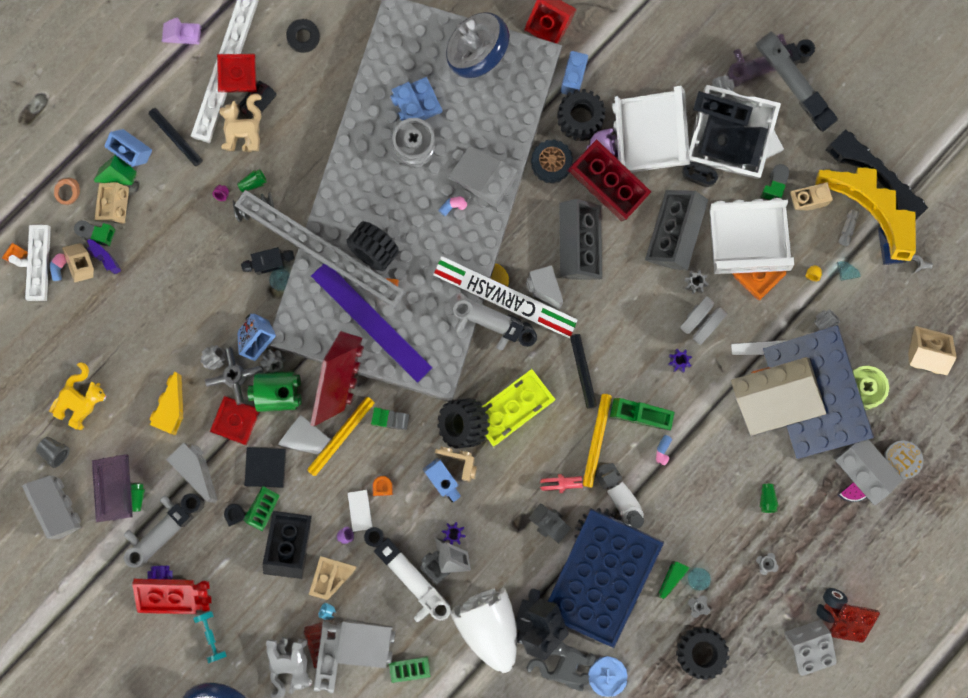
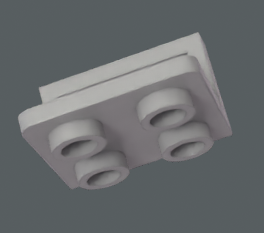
(812, 647)

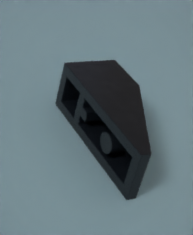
(722, 108)

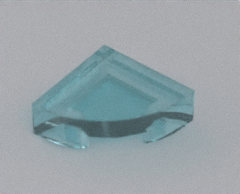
(847, 271)

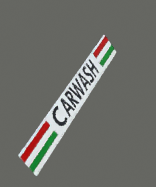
(505, 297)

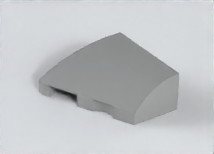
(304, 437)

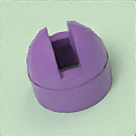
(345, 535)

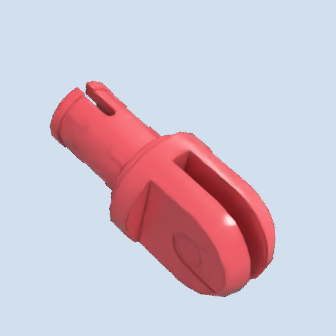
(564, 483)

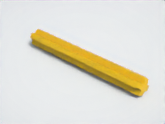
(340, 436)
(597, 439)

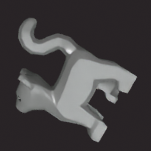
(288, 662)

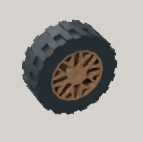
(551, 161)

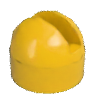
(814, 273)

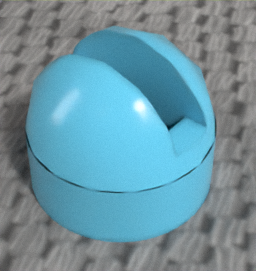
(326, 611)

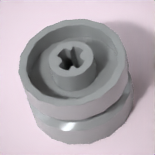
(413, 131)
(703, 320)

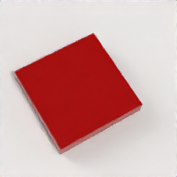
(236, 72)
(234, 421)

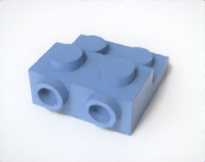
(416, 100)

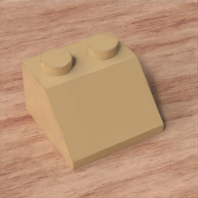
(931, 351)

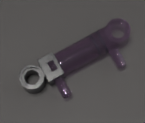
(759, 66)

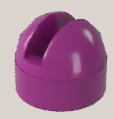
(217, 192)

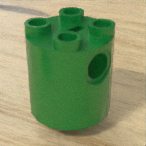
(268, 392)

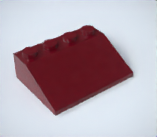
(337, 377)

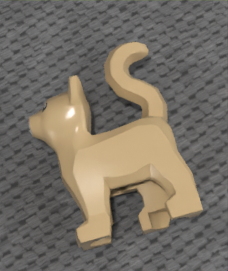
(244, 128)

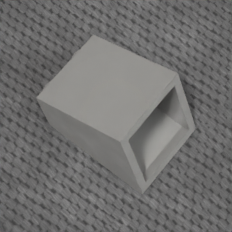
(365, 644)

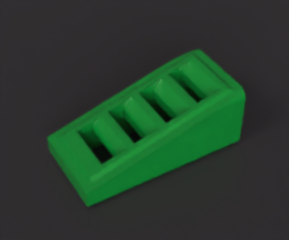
(256, 505)
(673, 576)
(426, 669)

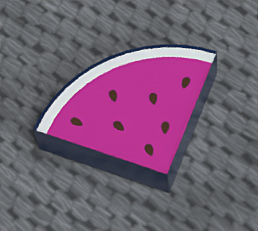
(852, 493)

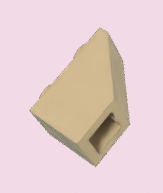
(811, 197)
(78, 262)

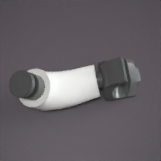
(620, 494)

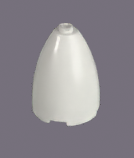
(489, 628)

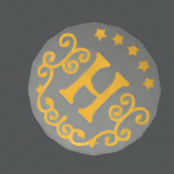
(904, 458)

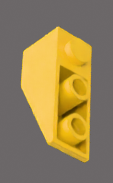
(170, 408)

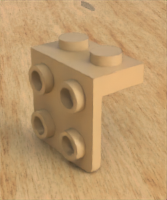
(469, 470)

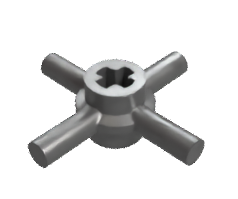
(228, 372)

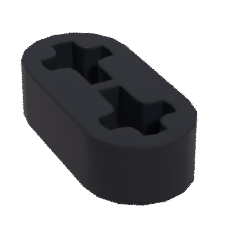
(698, 178)

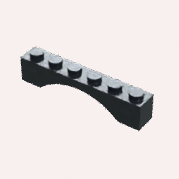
(850, 151)

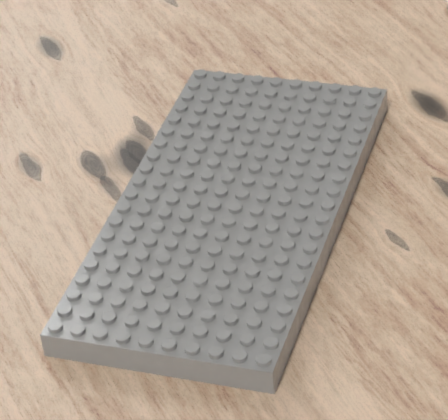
(372, 185)

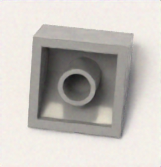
(544, 287)

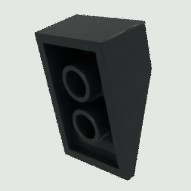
(287, 545)

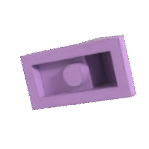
(179, 32)

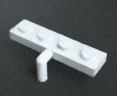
(37, 262)

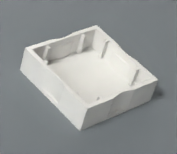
(763, 115)

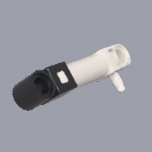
(409, 575)

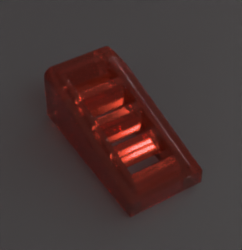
(308, 630)

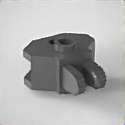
(549, 523)

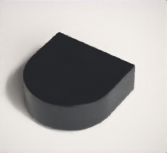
(234, 514)

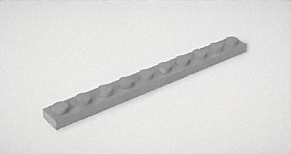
(320, 249)

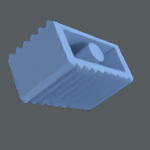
(574, 72)
(128, 147)

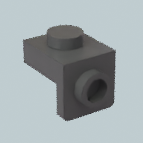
(432, 569)

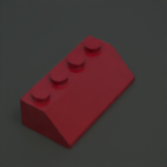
(609, 180)

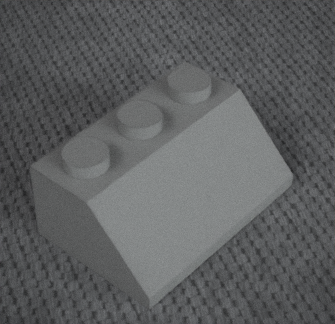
(868, 470)
(52, 507)

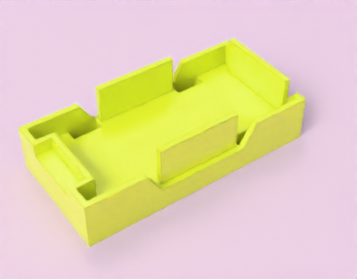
(515, 406)

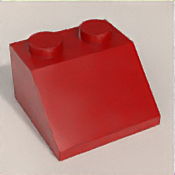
(550, 19)

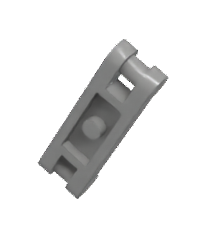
(327, 657)

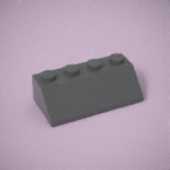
(677, 229)
(580, 240)

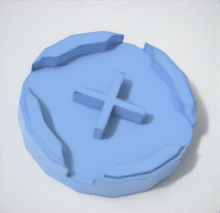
(607, 676)

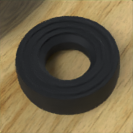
(303, 24)

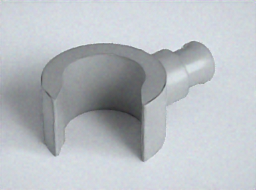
(921, 264)

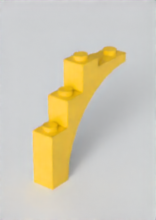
(881, 203)

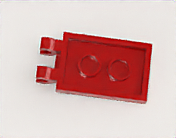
(171, 596)

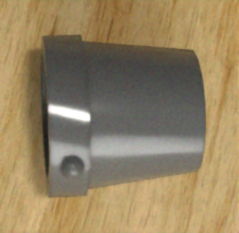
(52, 451)

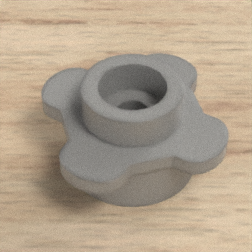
(770, 558)
(693, 603)

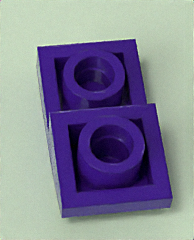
(101, 254)

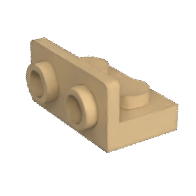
(111, 202)

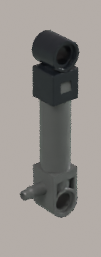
(809, 99)

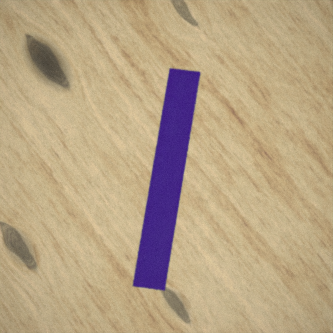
(371, 322)

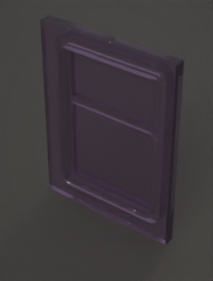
(112, 488)

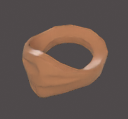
(75, 189)

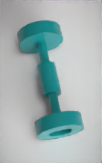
(210, 637)

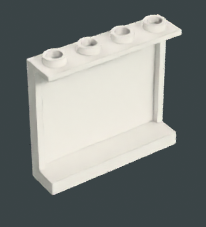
(652, 131)
(750, 236)

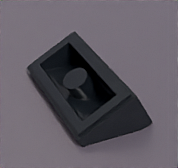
(267, 95)

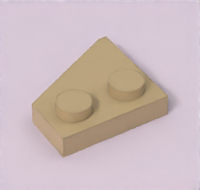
(329, 577)

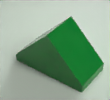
(116, 171)

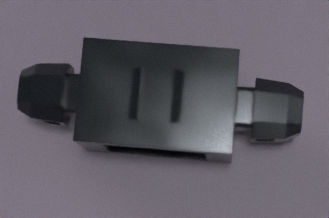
(267, 261)
(523, 621)

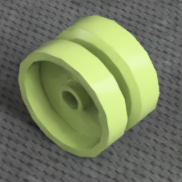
(875, 385)

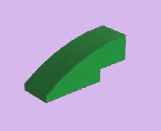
(642, 414)

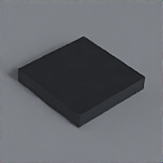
(265, 467)

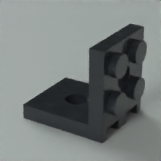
(741, 144)

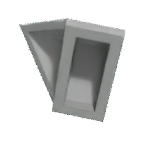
(452, 558)

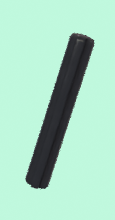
(176, 138)
(583, 371)

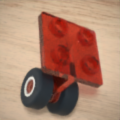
(849, 621)

